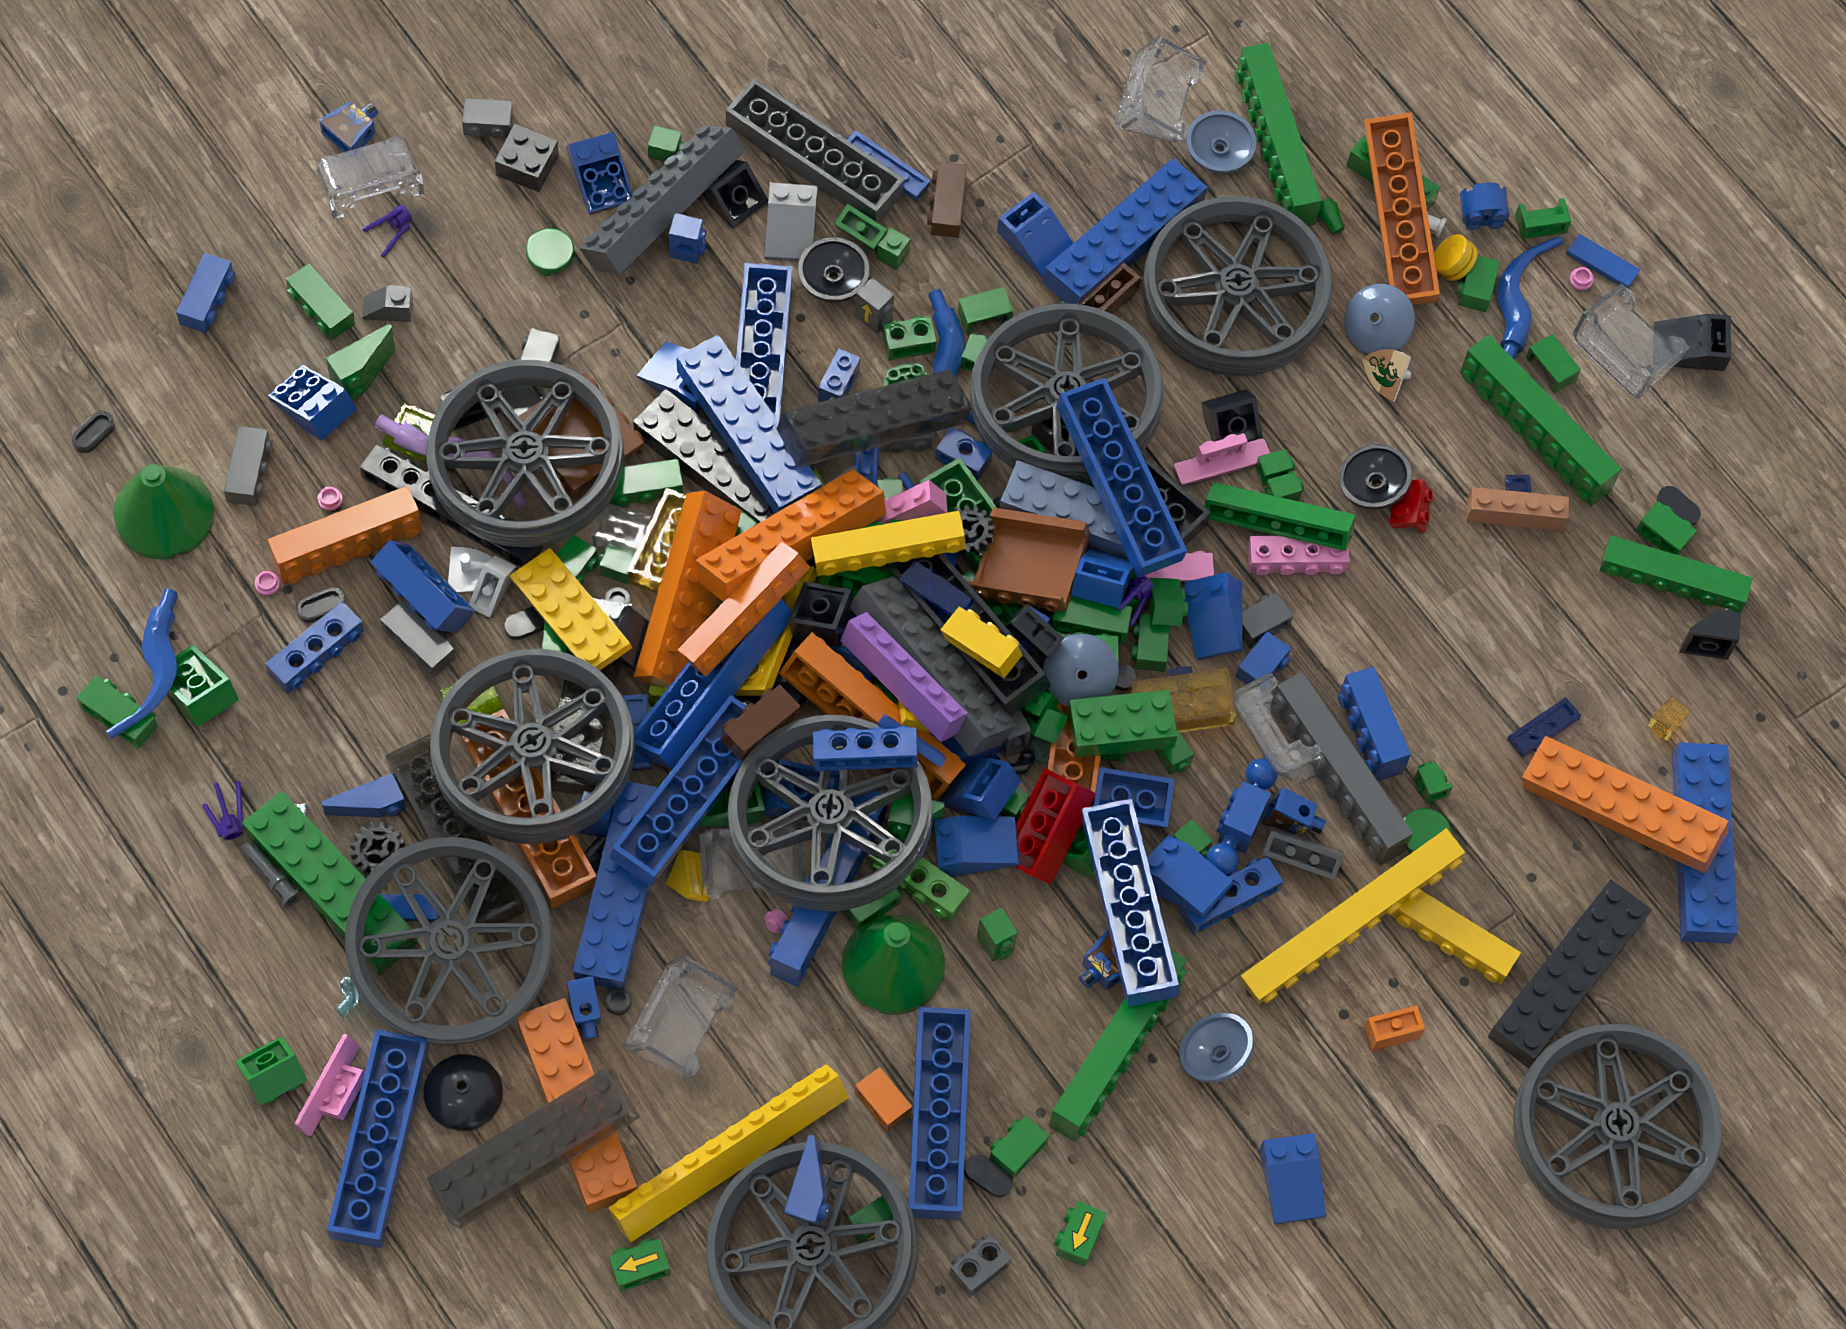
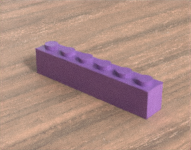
(903, 677)

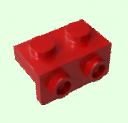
(1413, 507)

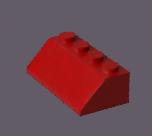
(1050, 824)

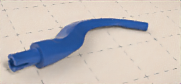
(1512, 301)
(951, 337)
(159, 657)

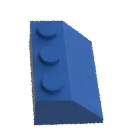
(1149, 794)

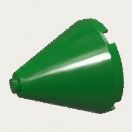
(163, 512)
(893, 964)

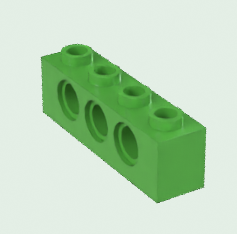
(934, 879)

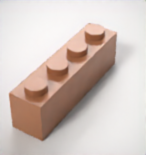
(1517, 509)

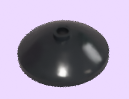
(833, 258)
(1373, 466)
(468, 1107)

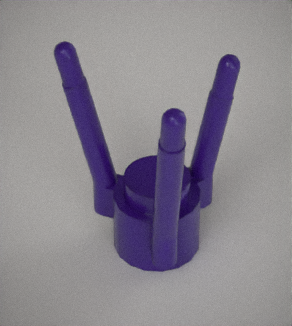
(396, 218)
(1137, 589)
(229, 826)

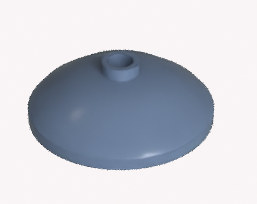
(1225, 132)
(1394, 323)
(1076, 654)
(1210, 1040)

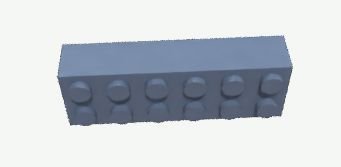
(1057, 496)

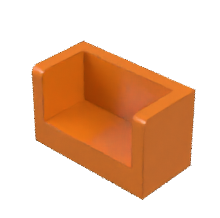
(1394, 1028)
(883, 1099)

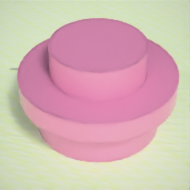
(1581, 278)
(330, 498)
(267, 583)
(774, 920)

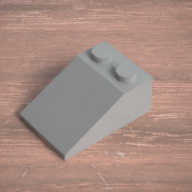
(790, 220)

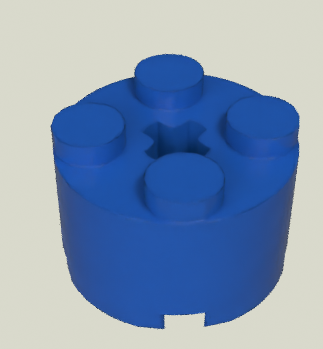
(1484, 206)

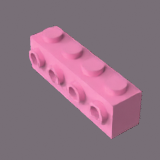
(1292, 556)

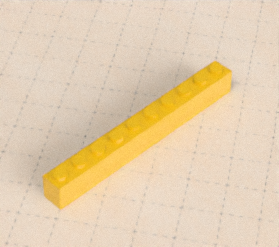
(1353, 916)
(728, 1153)

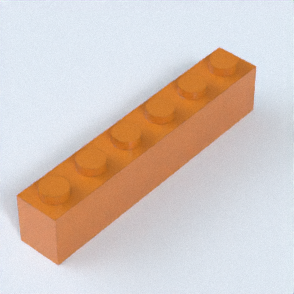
(744, 608)

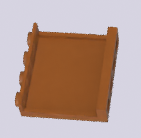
(582, 423)
(1031, 559)

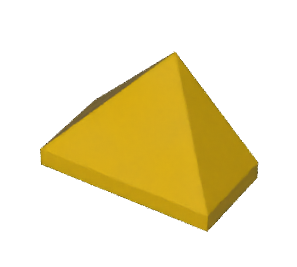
(687, 877)

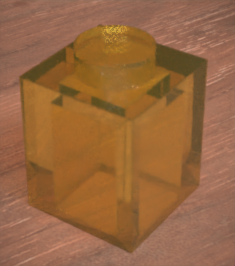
(1668, 718)

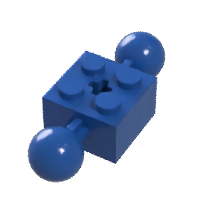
(1242, 816)

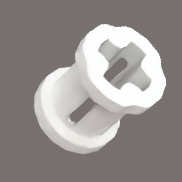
(1436, 225)

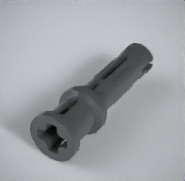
(277, 882)

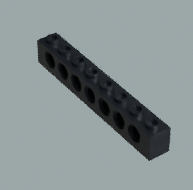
(382, 459)

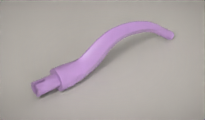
(416, 441)

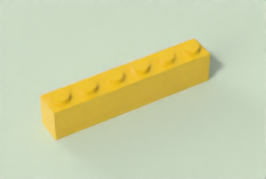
(888, 543)
(1458, 936)

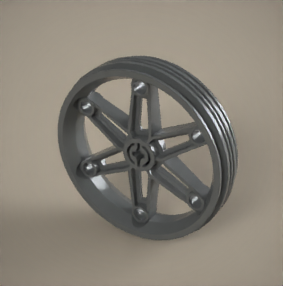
(1237, 285)
(1061, 319)
(489, 383)
(532, 745)
(403, 860)
(826, 896)
(1611, 1138)
(801, 1239)

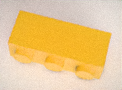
(982, 641)

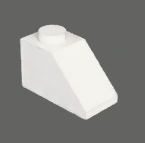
(491, 585)

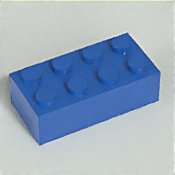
(422, 587)
(1374, 724)

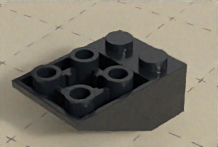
(1705, 335)

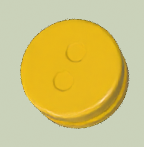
(1455, 257)

